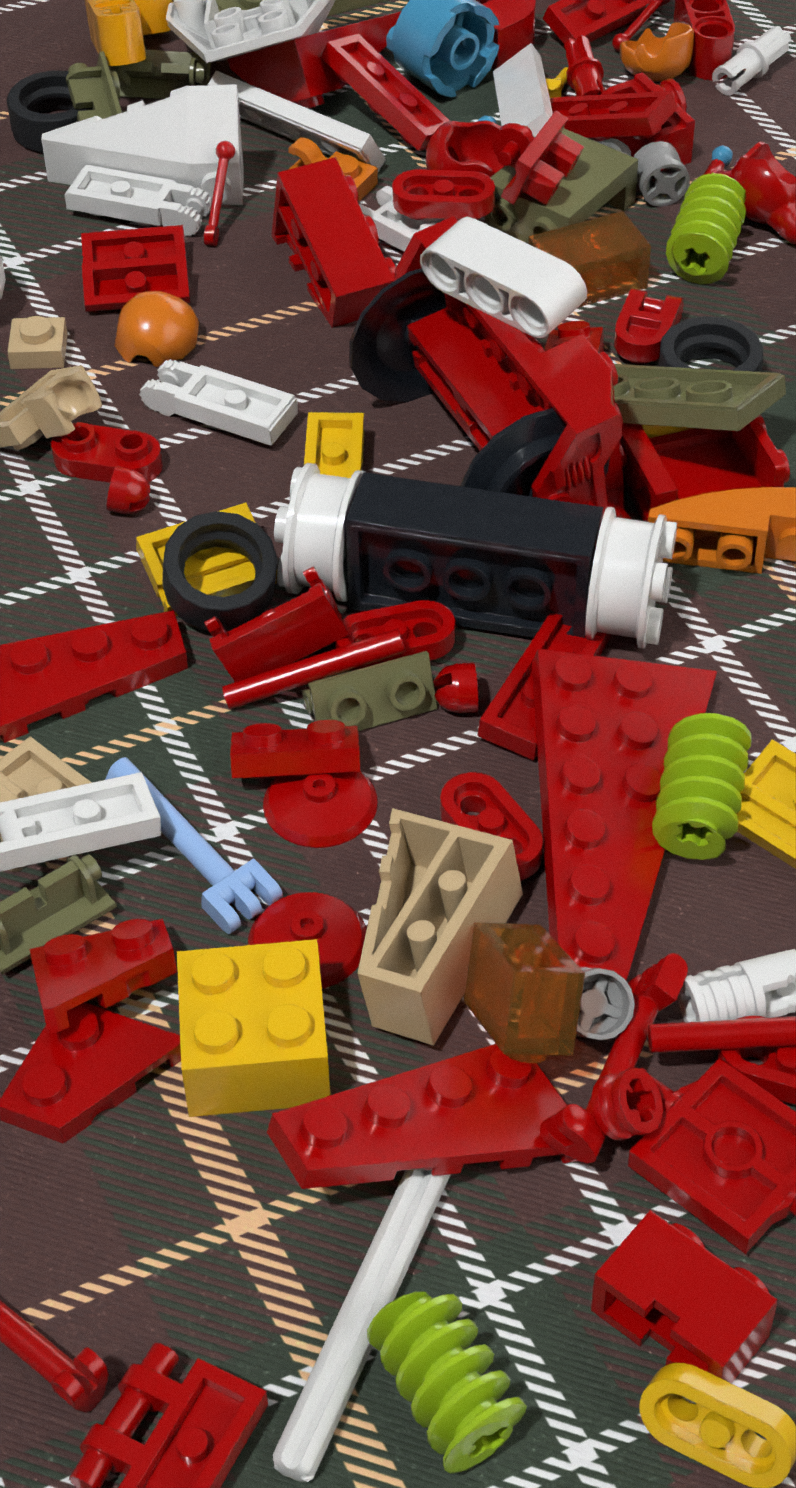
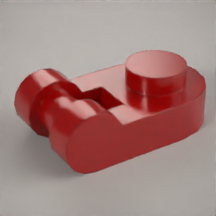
(643, 325)

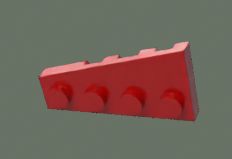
(77, 665)

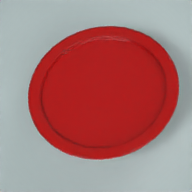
(320, 807)
(311, 917)

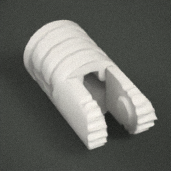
(748, 988)

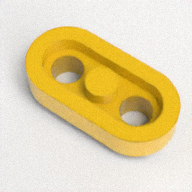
(720, 1425)

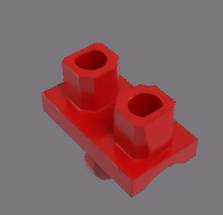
(537, 160)

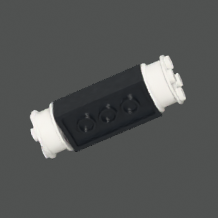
(477, 551)

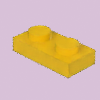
(335, 442)

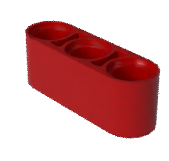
(712, 34)

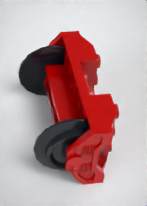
(534, 414)

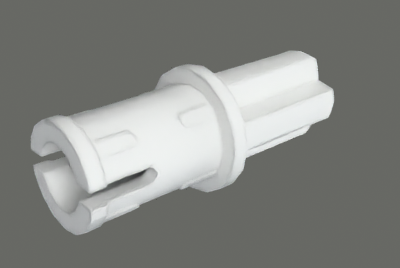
(751, 60)

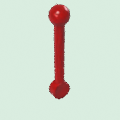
(636, 25)
(225, 151)

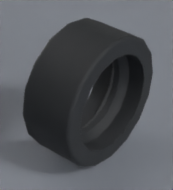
(33, 96)
(711, 338)
(221, 531)

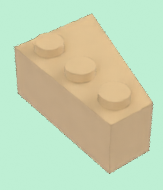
(422, 926)

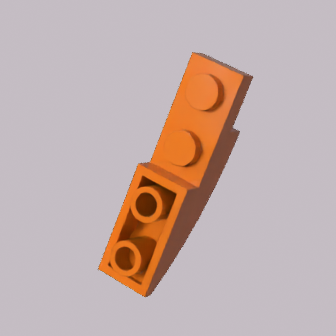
(733, 528)

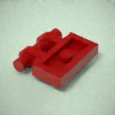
(195, 1439)

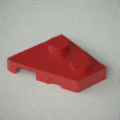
(100, 965)

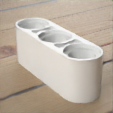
(503, 277)

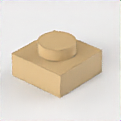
(37, 342)

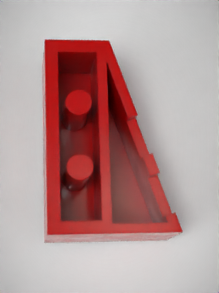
(330, 239)

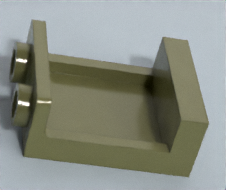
(597, 179)

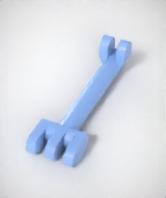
(227, 884)

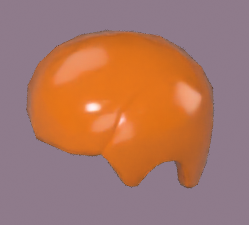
(661, 56)
(156, 328)

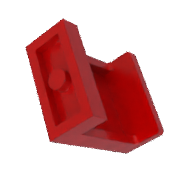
(698, 463)

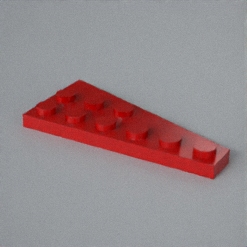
(599, 780)

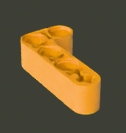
(120, 25)

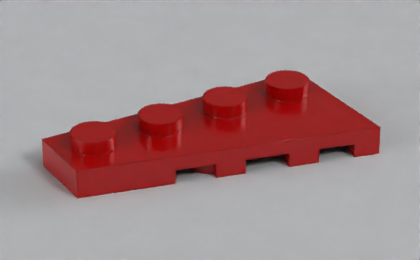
(424, 1118)

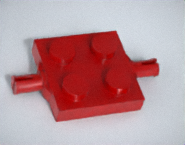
(723, 1154)

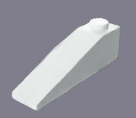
(158, 139)

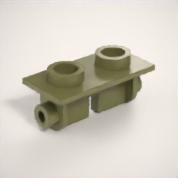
(161, 74)
(94, 89)
(374, 693)
(56, 907)

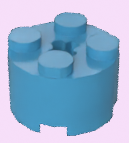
(444, 43)

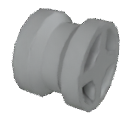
(659, 186)

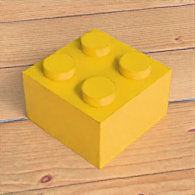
(252, 1027)

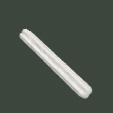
(347, 1345)

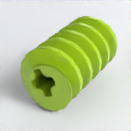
(707, 228)
(701, 785)
(445, 1380)

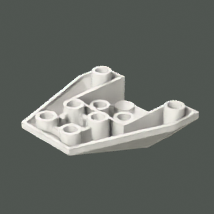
(237, 31)

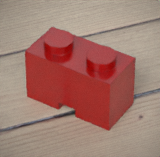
(683, 1298)

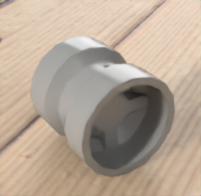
(606, 1006)

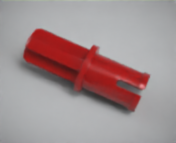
(584, 70)

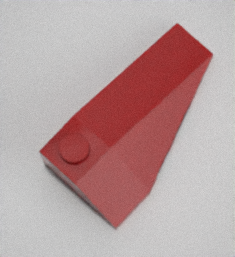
(296, 66)

